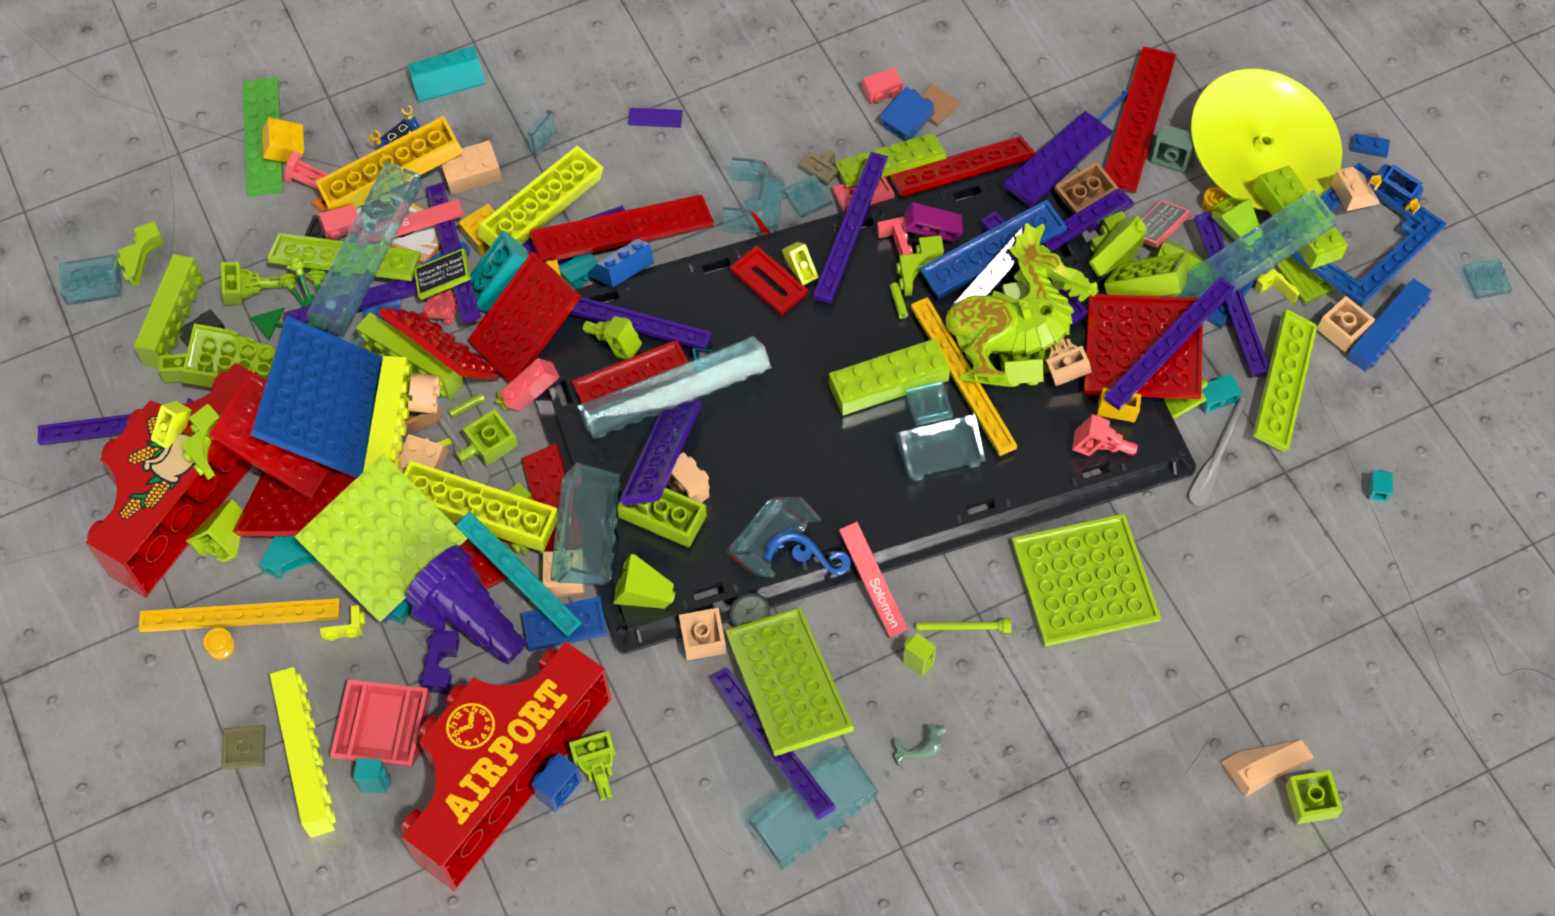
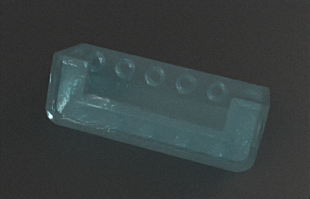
(585, 526)
(790, 829)

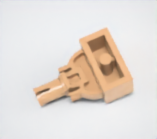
(1067, 362)

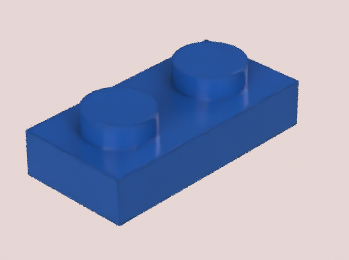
(1370, 145)

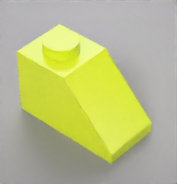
(800, 262)
(170, 423)

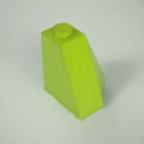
(1235, 216)
(216, 533)
(643, 586)

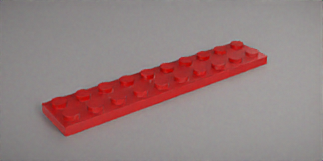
(1139, 118)
(621, 228)

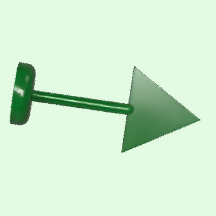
(268, 321)

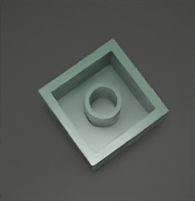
(1173, 148)

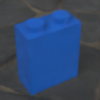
(907, 114)

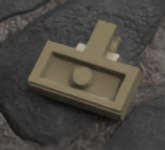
(820, 166)

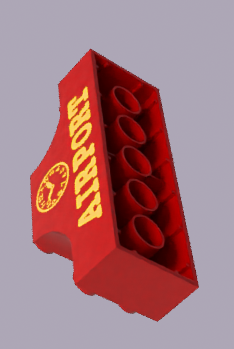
(491, 750)

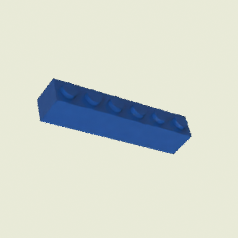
(1389, 324)

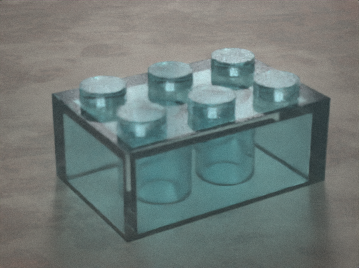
(90, 279)

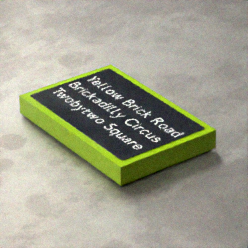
(442, 273)

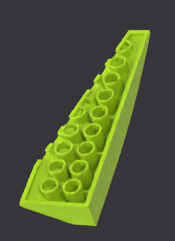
(217, 349)

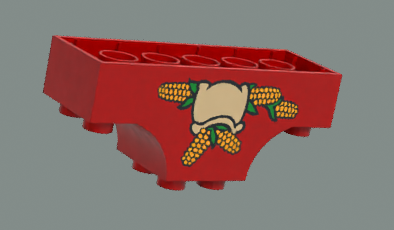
(160, 492)

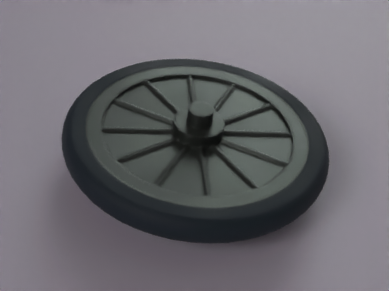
(748, 608)

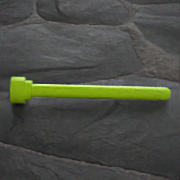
(1003, 625)

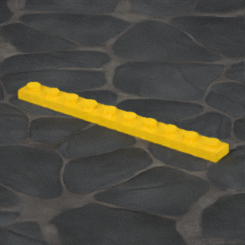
(972, 391)
(239, 615)

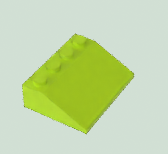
(1150, 276)

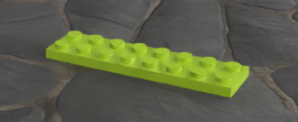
(322, 252)
(1285, 380)

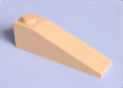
(1262, 765)

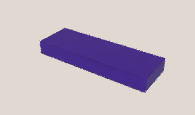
(655, 117)

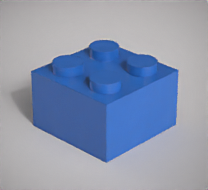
(556, 782)

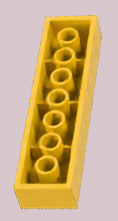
(416, 151)

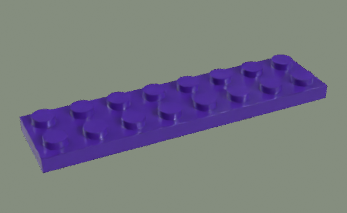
(1057, 158)
(660, 454)

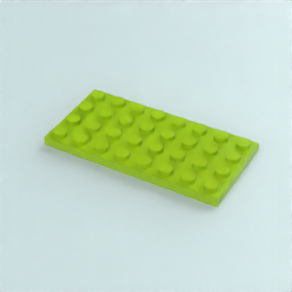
(788, 681)

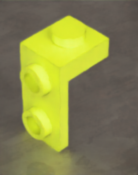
(1279, 282)
(352, 630)

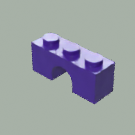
(441, 645)

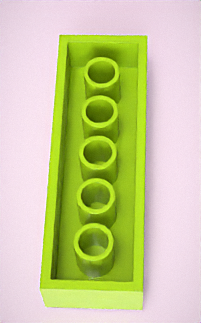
(1280, 189)
(169, 310)
(389, 341)
(888, 376)

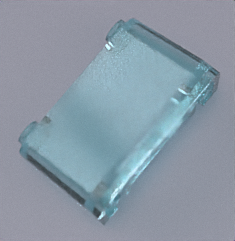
(940, 447)

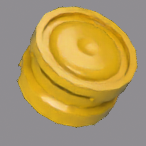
(1212, 197)
(219, 643)

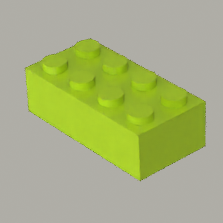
(671, 516)

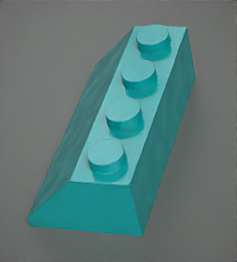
(446, 74)
(497, 269)

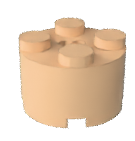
(424, 393)

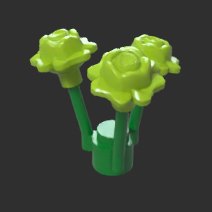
(288, 279)

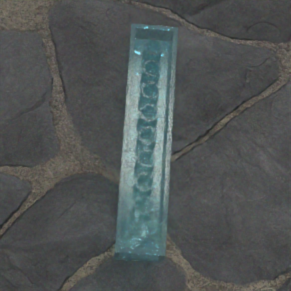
(1263, 246)

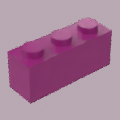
(933, 222)

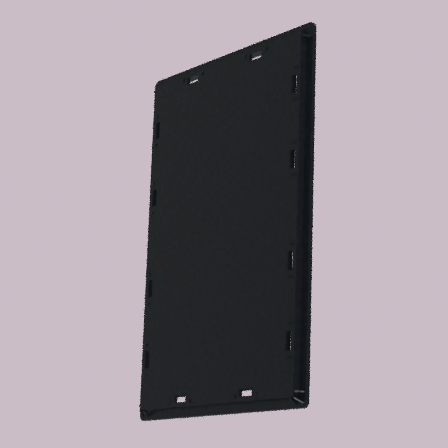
(789, 438)

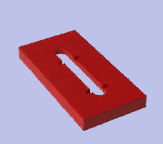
(759, 259)

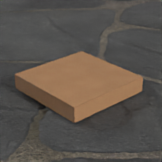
(943, 104)

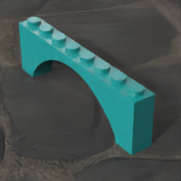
(287, 554)

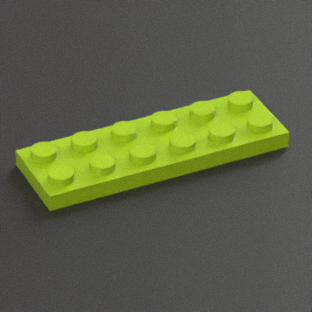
(901, 157)

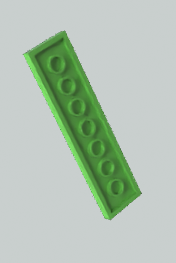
(260, 101)

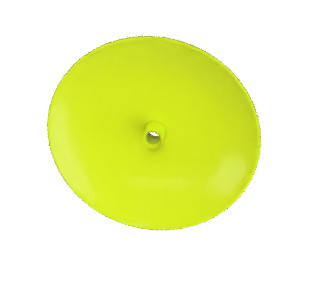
(1261, 123)

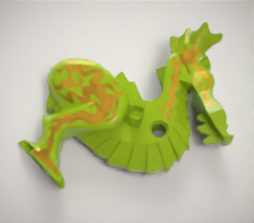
(1013, 325)

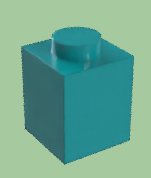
(1380, 485)

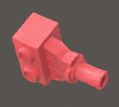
(1097, 434)

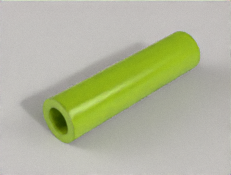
(898, 299)
(467, 405)

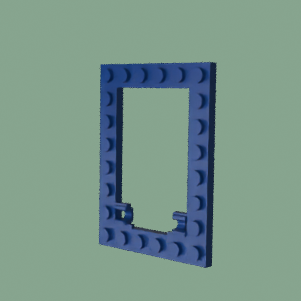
(1418, 227)

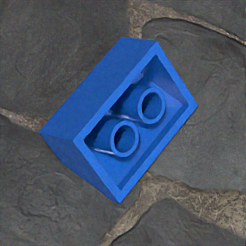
(623, 263)

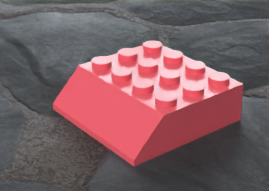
(381, 722)

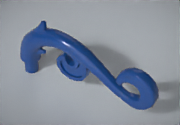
(810, 547)

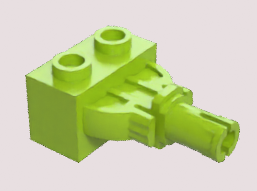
(242, 283)
(618, 334)
(594, 756)

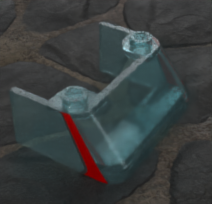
(758, 214)
(772, 519)

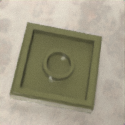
(243, 747)

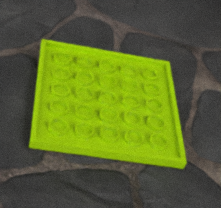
(379, 536)
(1085, 580)

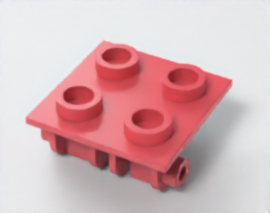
(442, 306)

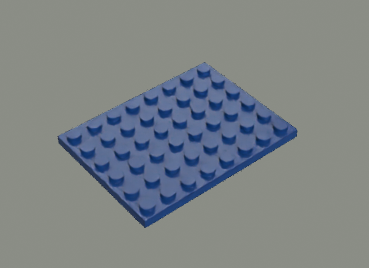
(319, 397)

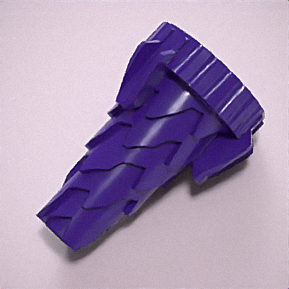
(453, 593)

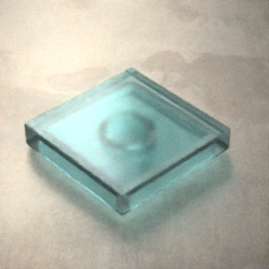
(542, 133)

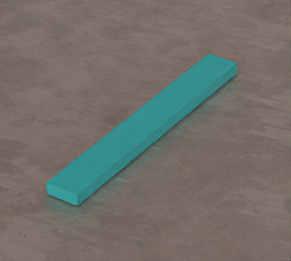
(518, 573)

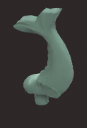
(930, 747)

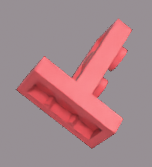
(302, 172)
(895, 228)

